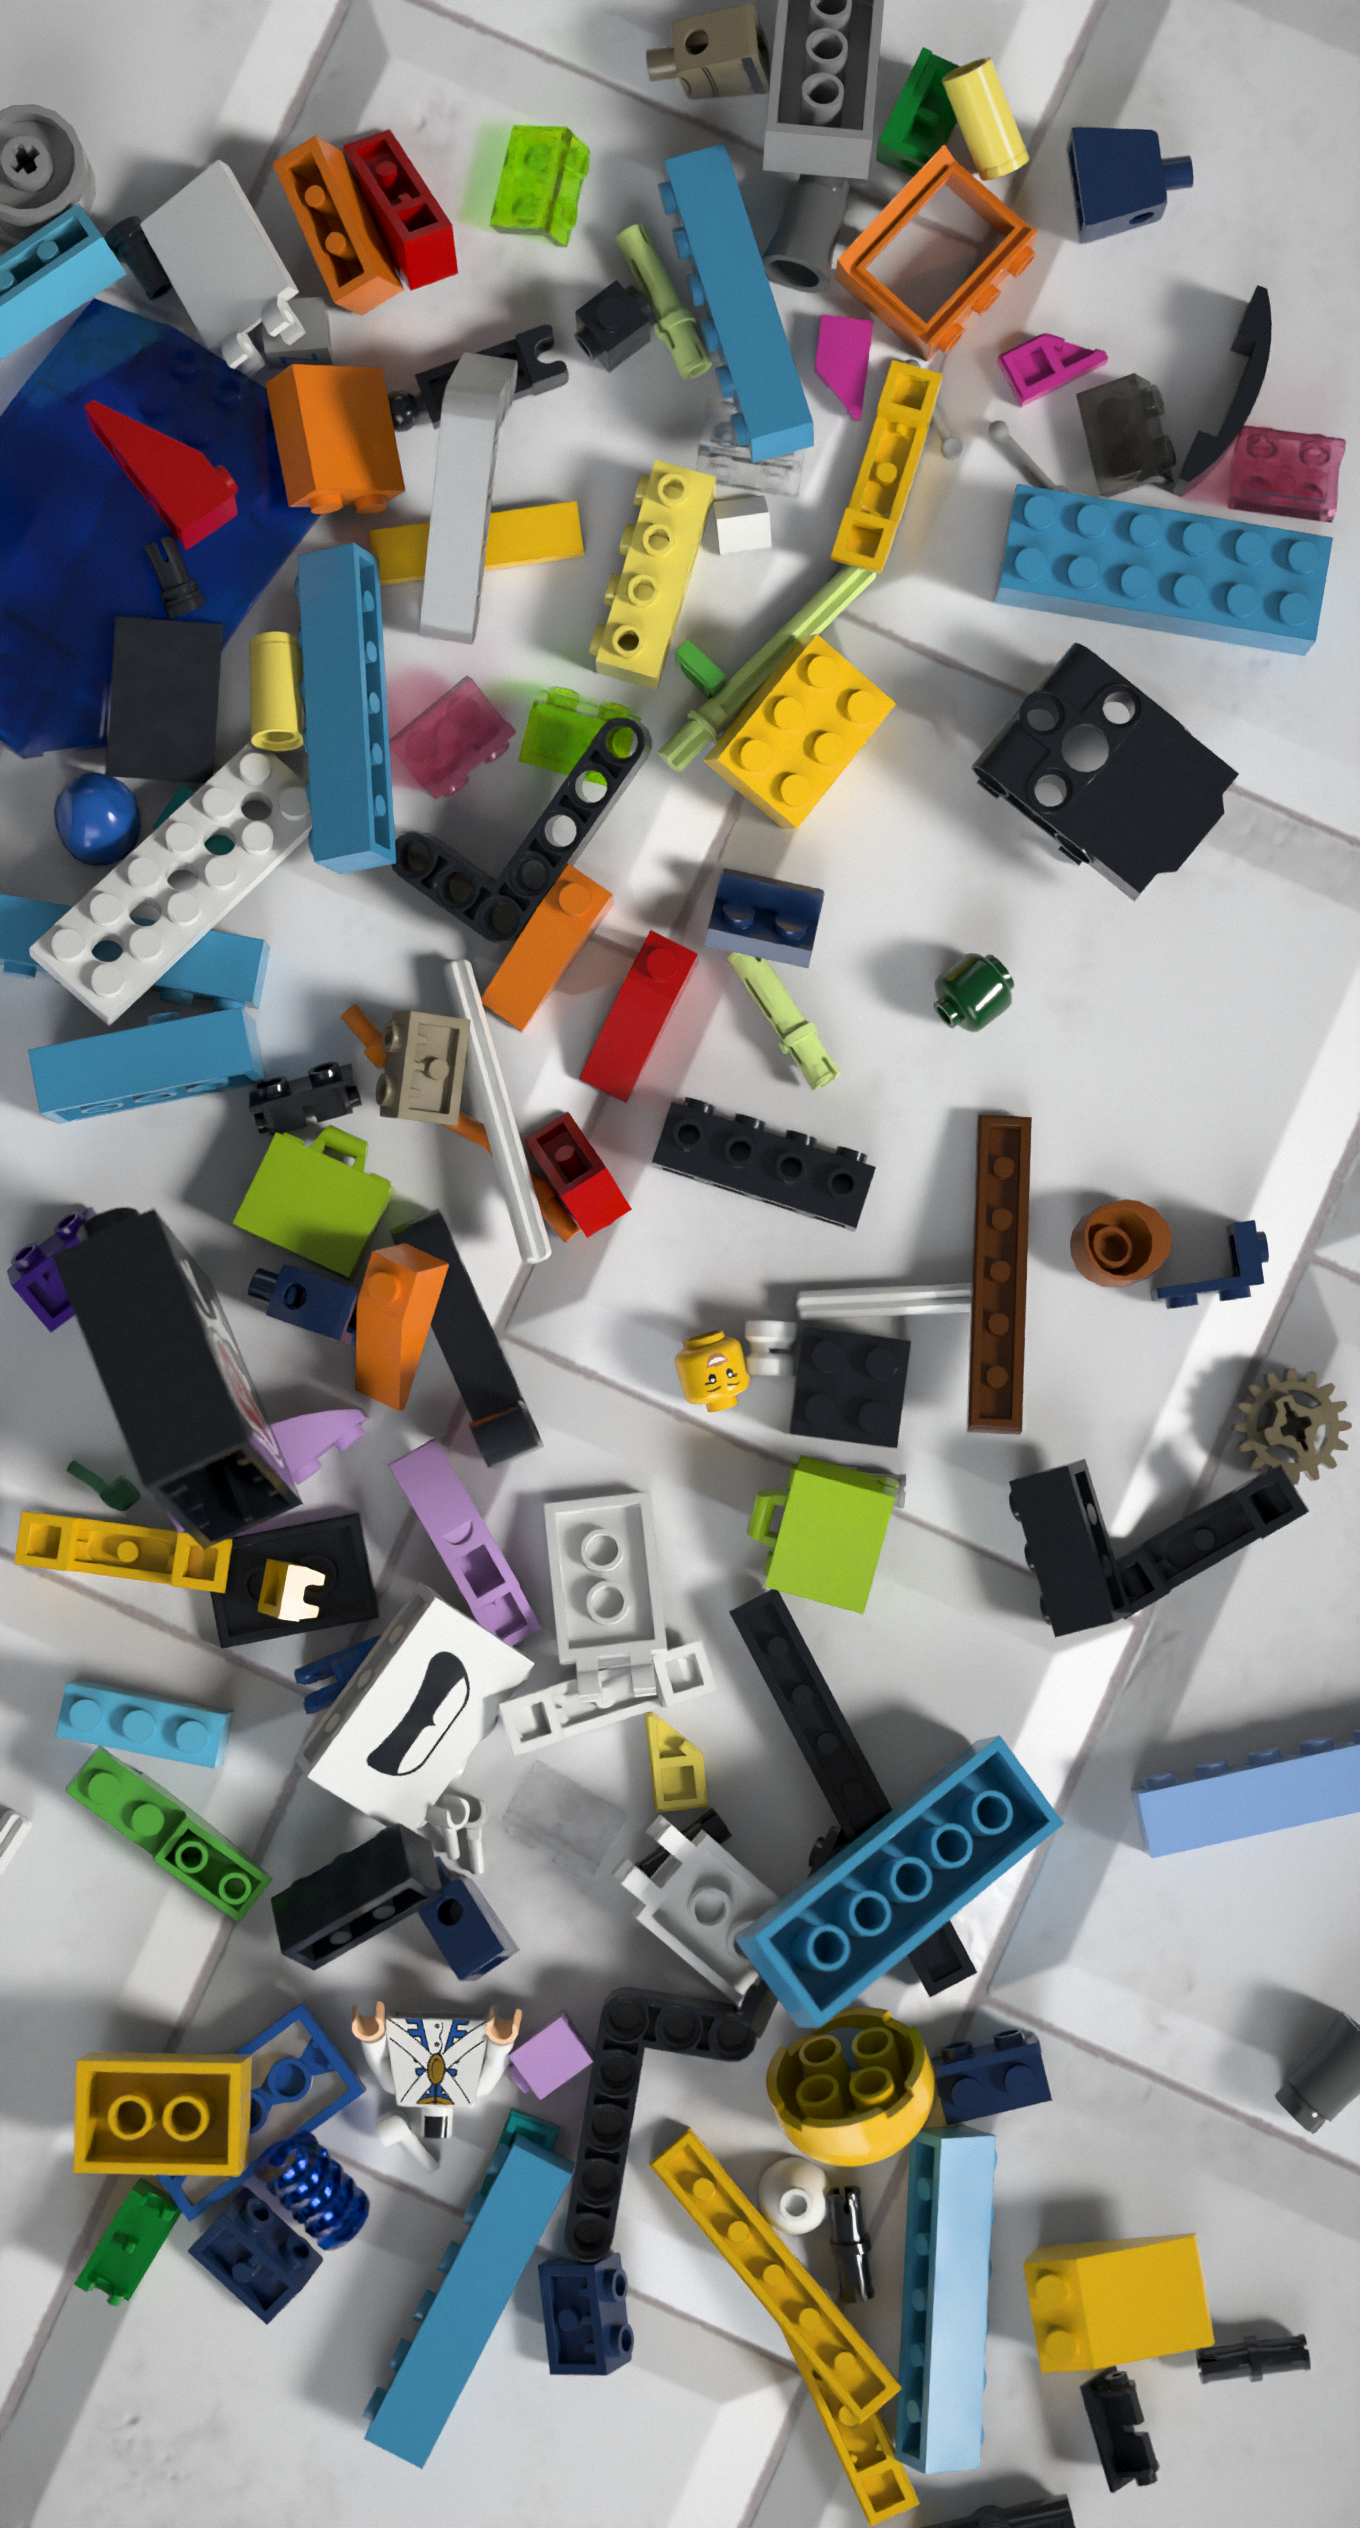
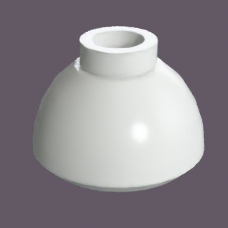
(794, 2195)

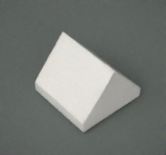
(742, 525)

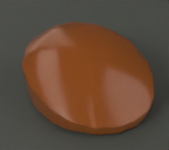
(1120, 1243)

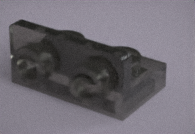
(1126, 435)

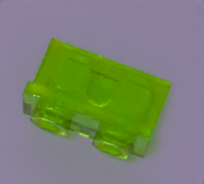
(541, 183)
(564, 727)

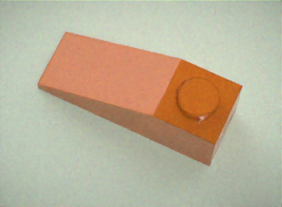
(547, 947)
(395, 1320)

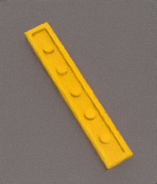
(775, 2276)

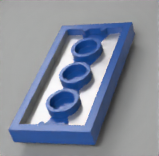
(295, 2086)

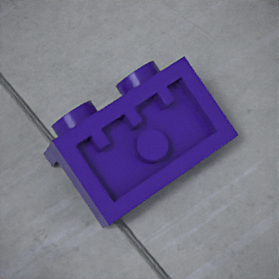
(36, 1275)

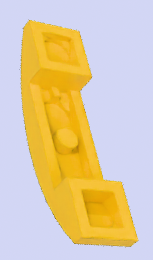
(887, 467)
(121, 1551)

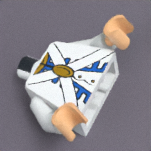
(436, 2058)

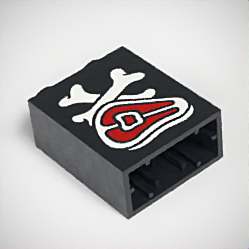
(175, 1376)

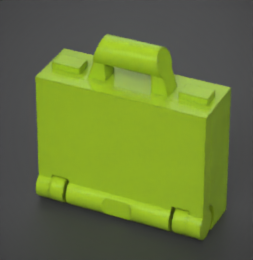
(316, 1202)
(827, 1532)

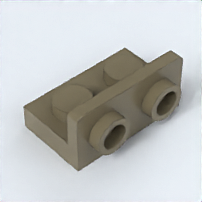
(423, 1067)

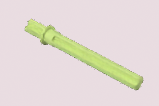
(732, 698)

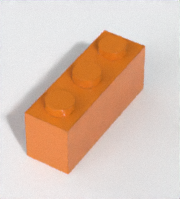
(338, 226)

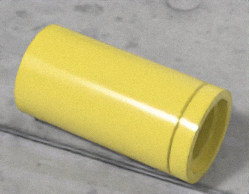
(985, 119)
(276, 692)

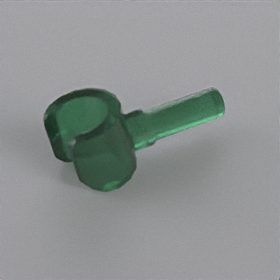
(118, 1495)

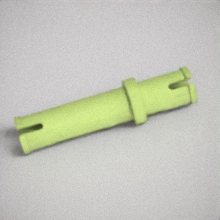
(673, 322)
(789, 1023)

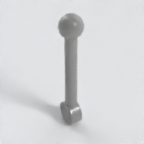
(1000, 432)
(952, 446)

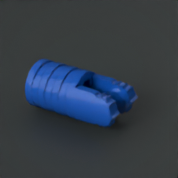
(341, 1664)

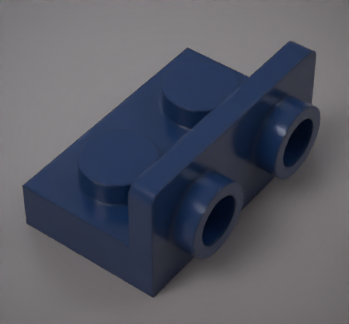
(764, 917)
(990, 2076)
(256, 2255)
(585, 2315)

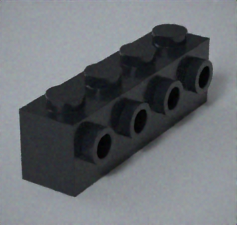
(763, 1165)

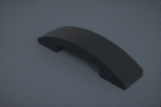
(1254, 342)
(1209, 1536)

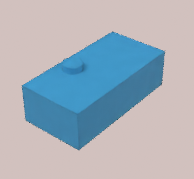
(147, 1065)

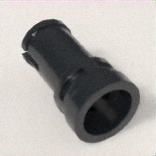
(134, 249)
(178, 590)

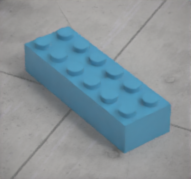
(1163, 570)
(898, 1882)

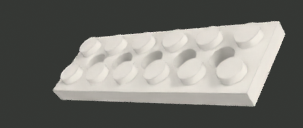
(185, 915)

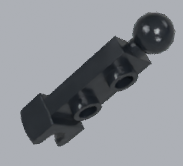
(532, 378)

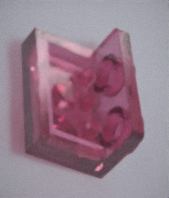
(1285, 473)
(452, 739)

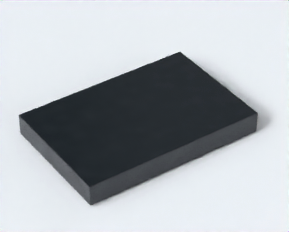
(163, 698)
(326, 1546)

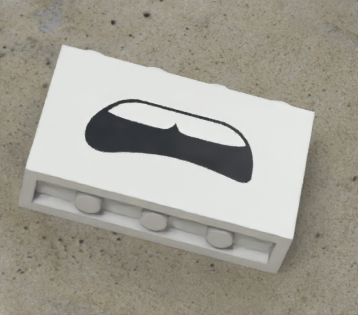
(413, 1711)

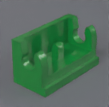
(920, 118)
(130, 2243)

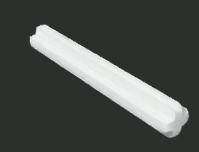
(883, 1301)

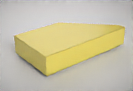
(675, 1768)

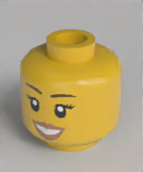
(712, 1370)

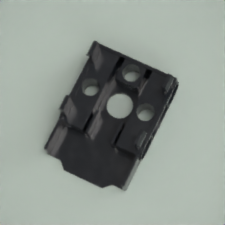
(1136, 810)

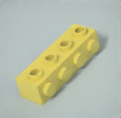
(654, 575)

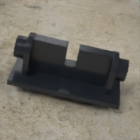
(284, 1099)
(1112, 2412)

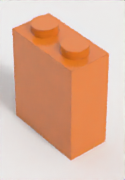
(335, 438)

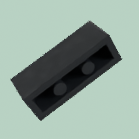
(1068, 1548)
(356, 1896)

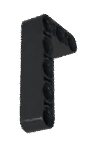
(538, 844)
(472, 1351)
(621, 2096)

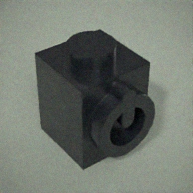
(614, 324)

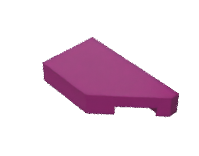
(844, 359)
(1046, 365)

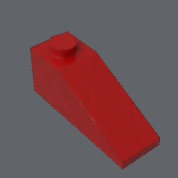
(403, 209)
(171, 476)
(639, 1015)

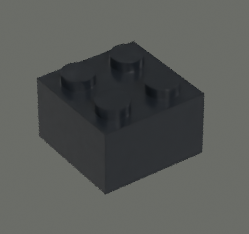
(849, 1387)

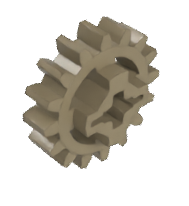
(1281, 1402)

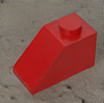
(578, 1174)

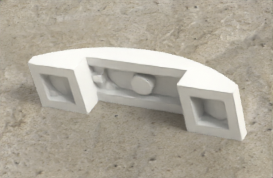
(557, 1710)

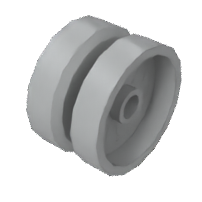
(40, 169)

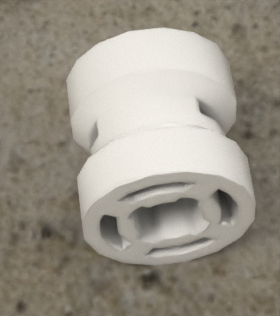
(771, 1336)

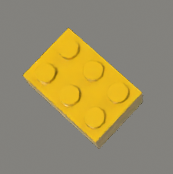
(799, 731)
(162, 2114)

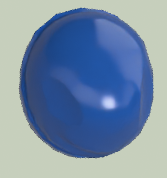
(97, 819)

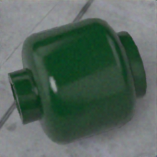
(973, 992)

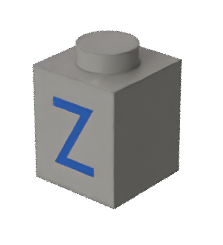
(311, 348)

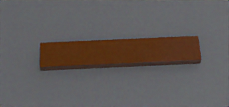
(999, 1275)

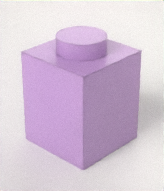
(549, 2056)

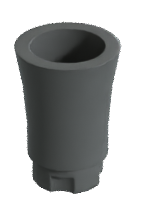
(807, 234)
(1326, 2077)

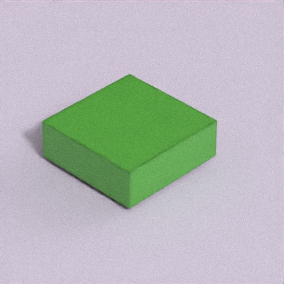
(699, 669)

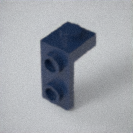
(1247, 1253)

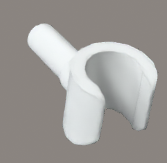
(450, 1819)
(474, 1837)
(396, 2126)

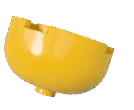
(853, 2114)

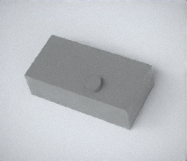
(823, 87)

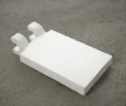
(223, 266)
(606, 1588)
(700, 1905)

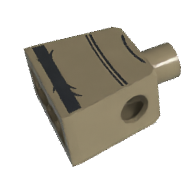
(715, 54)

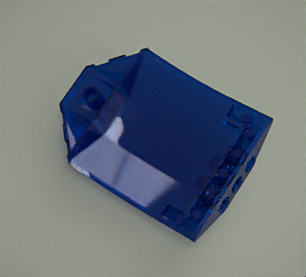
(79, 522)

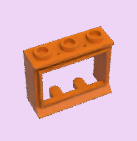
(974, 295)

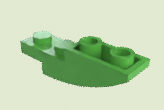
(169, 1832)

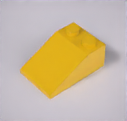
(1117, 2301)

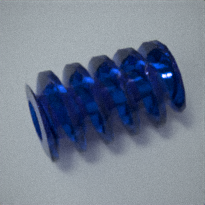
(313, 2188)

